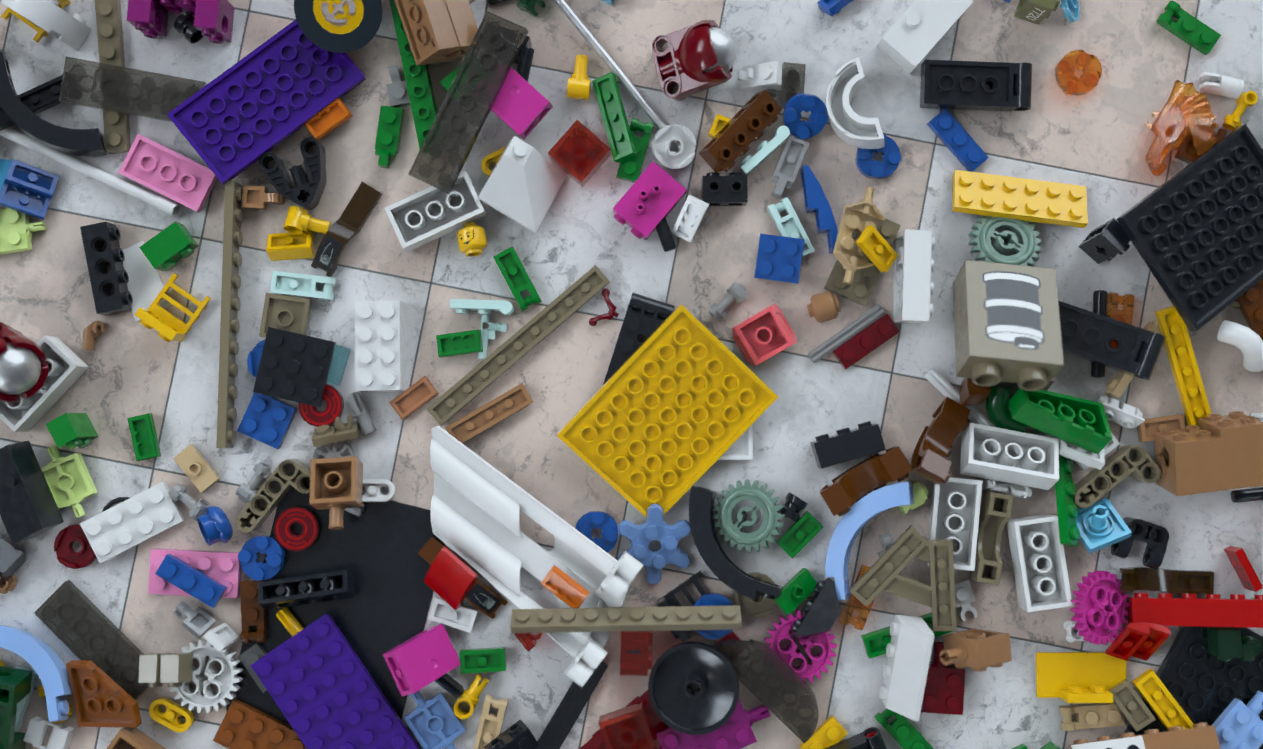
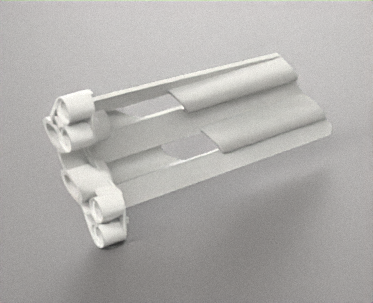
(479, 520)

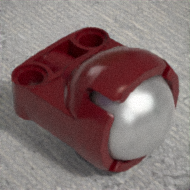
(694, 59)
(21, 365)

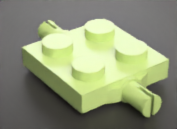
(17, 231)
(68, 480)

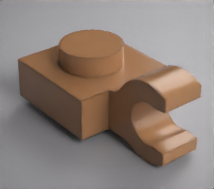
(257, 197)

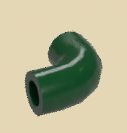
(999, 412)

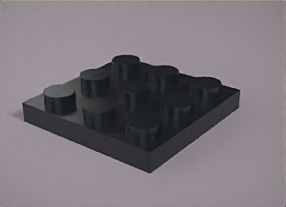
(294, 367)

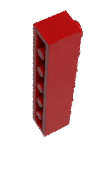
(1196, 611)

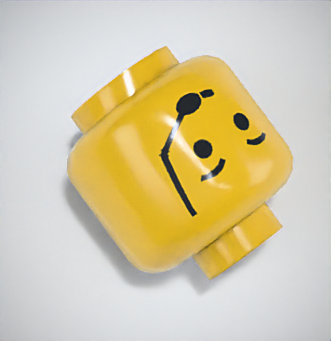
(472, 239)

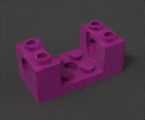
(211, 17)

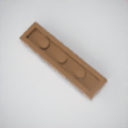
(490, 414)

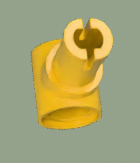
(579, 85)
(300, 220)
(470, 696)

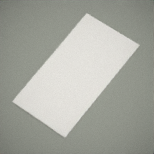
(143, 279)

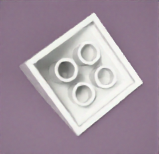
(522, 184)

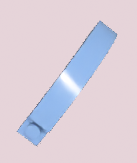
(851, 525)
(45, 663)

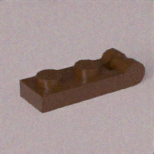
(252, 613)

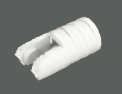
(1221, 85)

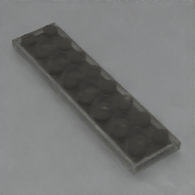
(468, 102)

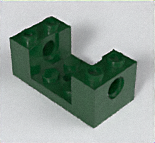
(13, 688)

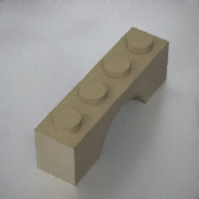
(993, 516)

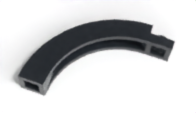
(66, 140)
(709, 547)

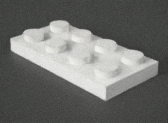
(132, 522)

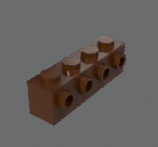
(741, 131)

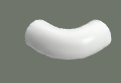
(1246, 341)

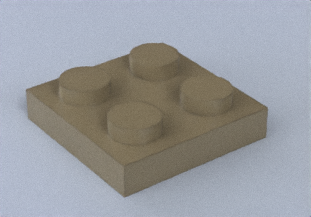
(285, 314)

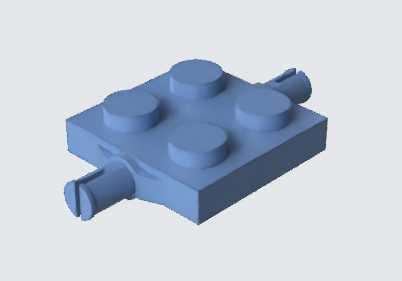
(434, 722)

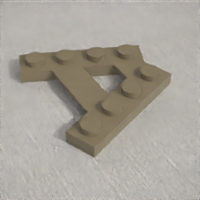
(886, 576)

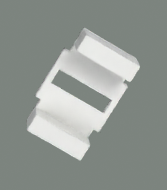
(59, 737)

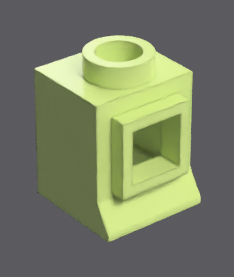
(920, 495)

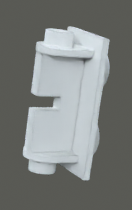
(1127, 416)
(1006, 488)

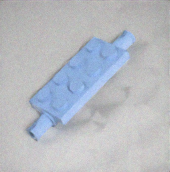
(1241, 725)

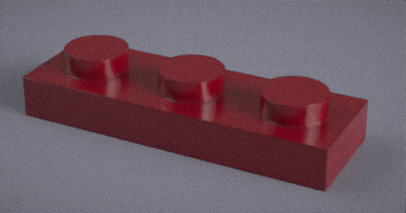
(865, 341)

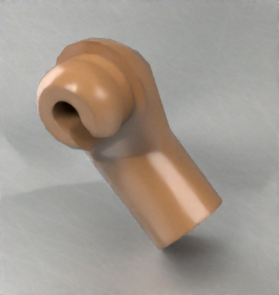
(92, 332)

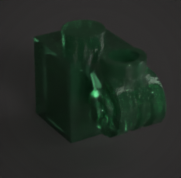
(1228, 644)

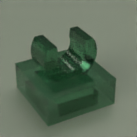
(528, 6)

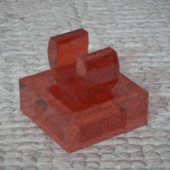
(528, 639)

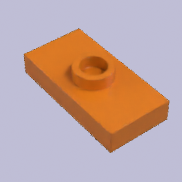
(328, 119)
(565, 587)

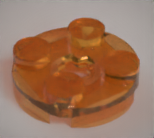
(1082, 61)

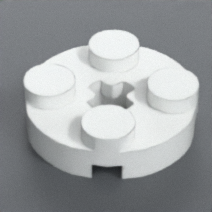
(686, 147)

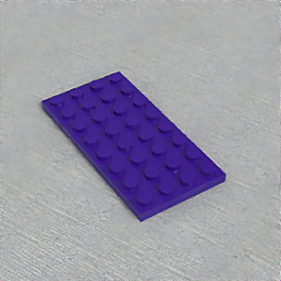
(263, 100)
(330, 692)

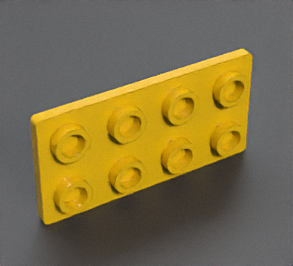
(1078, 676)

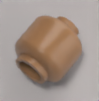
(824, 306)

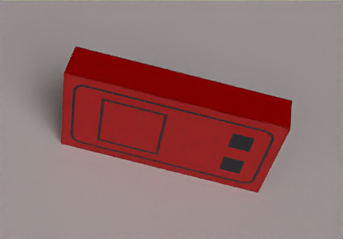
(1243, 568)

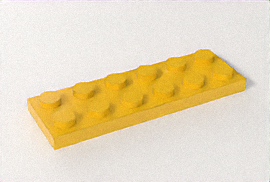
(1019, 198)

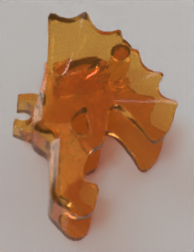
(1182, 115)

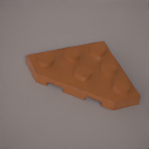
(99, 698)

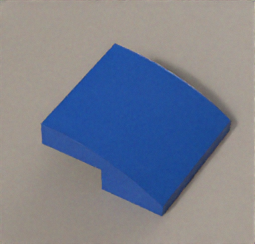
(28, 189)

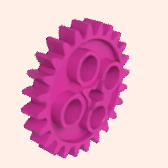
(1099, 607)
(818, 662)

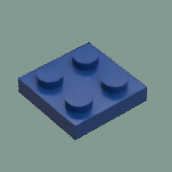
(779, 258)
(267, 420)

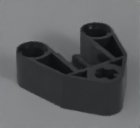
(316, 170)

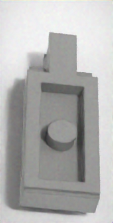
(789, 164)

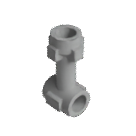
(736, 293)
(247, 492)
(197, 507)

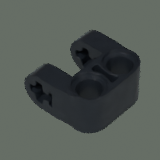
(1154, 549)

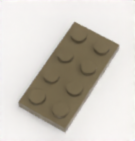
(865, 278)

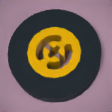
(339, 37)

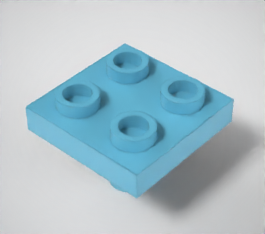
(1101, 526)

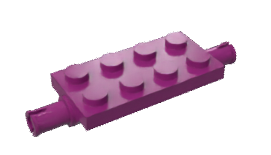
(732, 735)

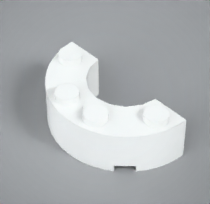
(53, 20)
(848, 125)

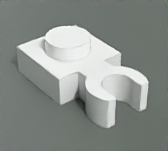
(963, 598)

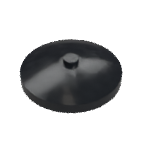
(693, 688)

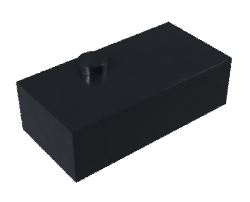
(24, 494)

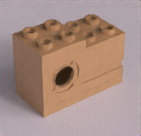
(437, 28)
(1211, 456)

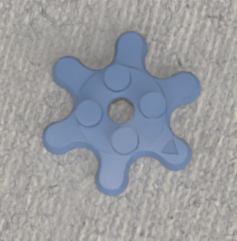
(658, 530)

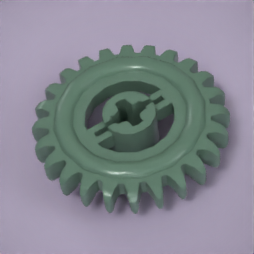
(996, 252)
(762, 500)

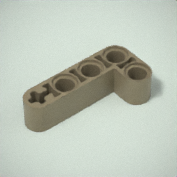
(1109, 480)
(271, 496)

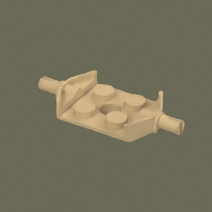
(855, 217)

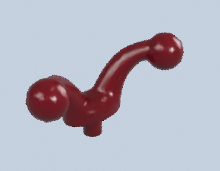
(612, 310)

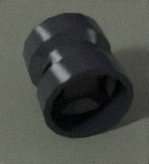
(185, 24)
(793, 506)

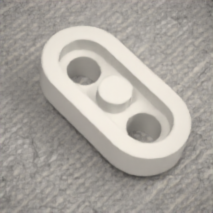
(374, 489)

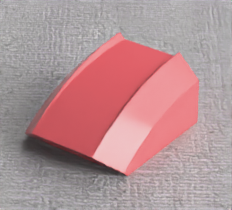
(764, 335)

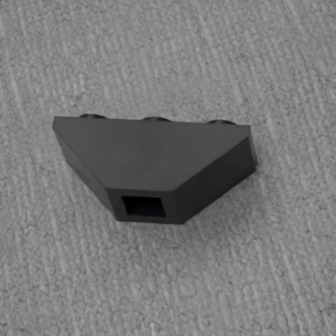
(819, 612)

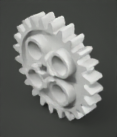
(224, 679)

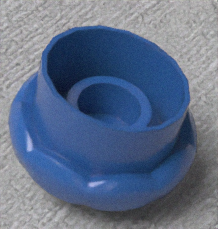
(215, 526)

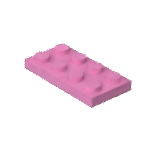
(168, 173)
(216, 564)

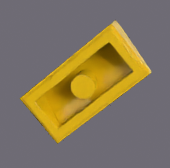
(290, 246)

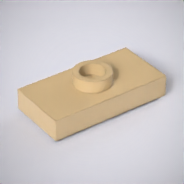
(196, 468)

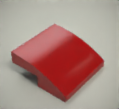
(450, 578)
(1138, 641)

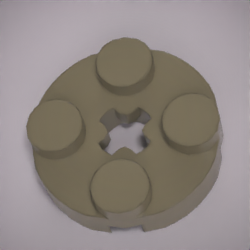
(753, 608)

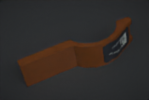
(480, 595)

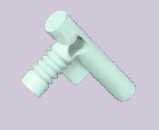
(489, 333)

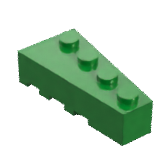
(1063, 417)

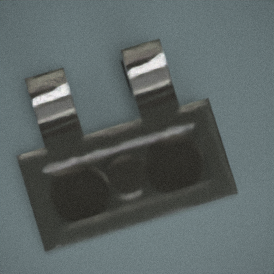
(792, 82)

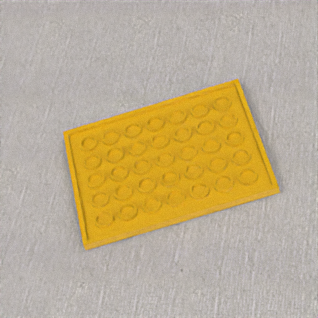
(667, 413)

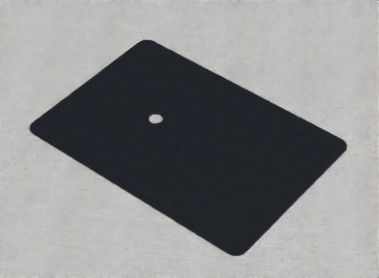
(388, 588)

